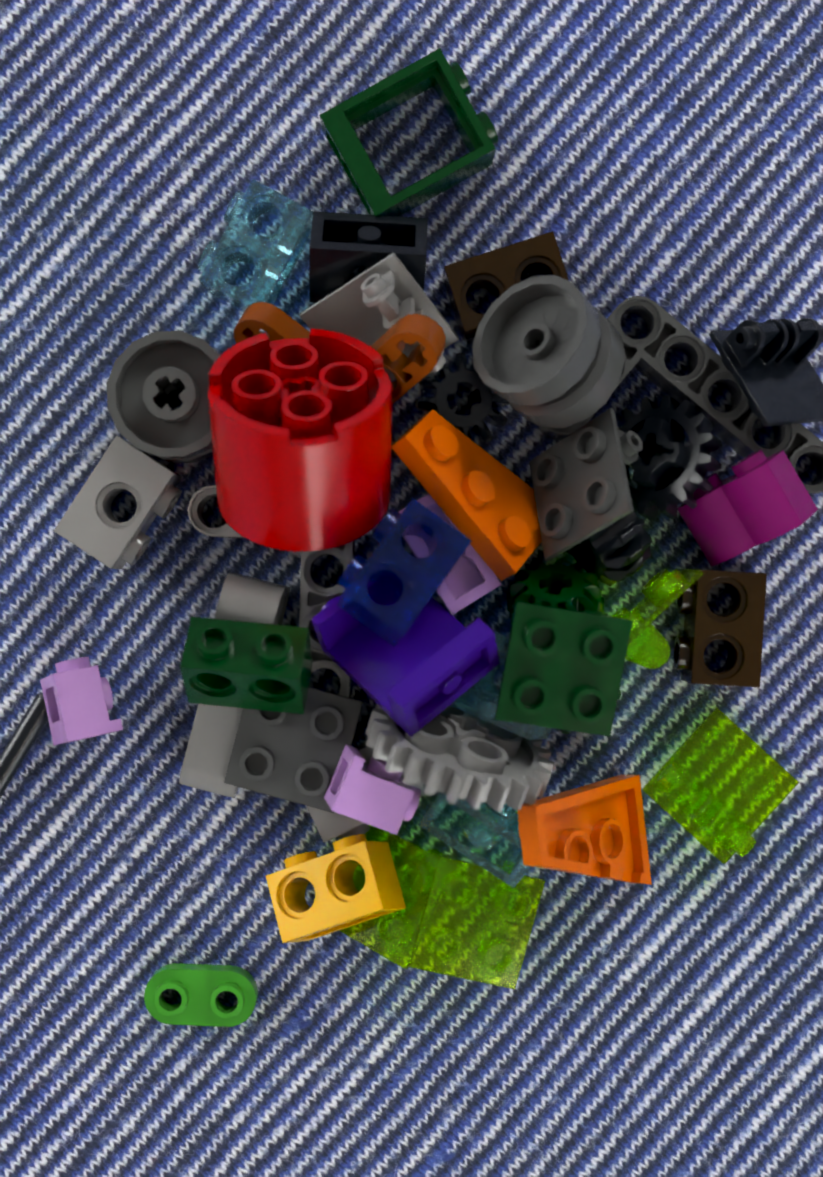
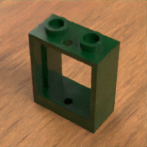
(452, 87)

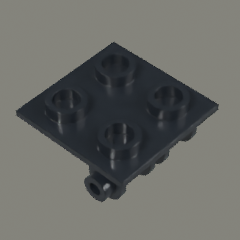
(774, 368)

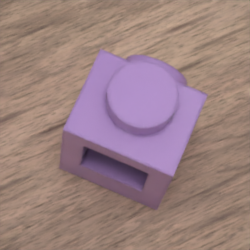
(78, 702)
(371, 792)

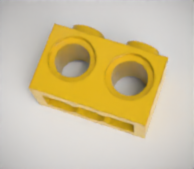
(336, 898)

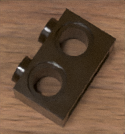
(497, 273)
(737, 628)

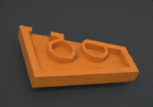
(474, 492)
(589, 831)

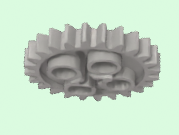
(463, 759)

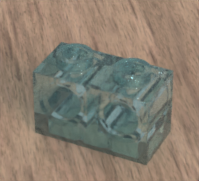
(270, 255)

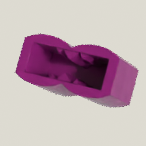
(748, 507)

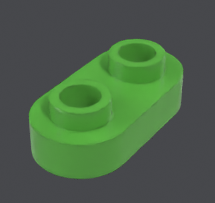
(199, 993)

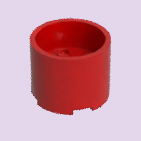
(301, 439)

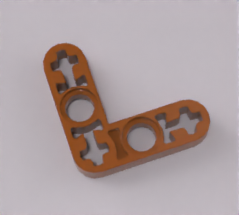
(390, 345)

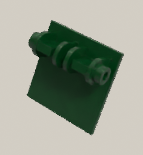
(563, 669)

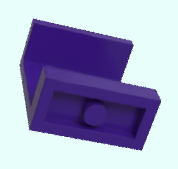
(419, 674)

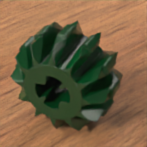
(556, 587)

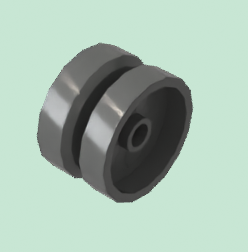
(548, 352)
(141, 393)

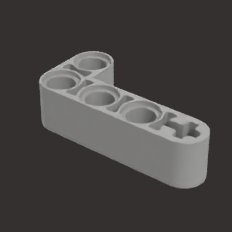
(216, 726)

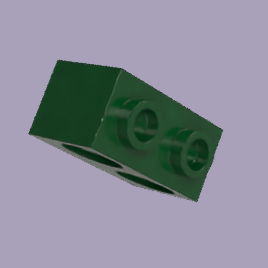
(247, 665)

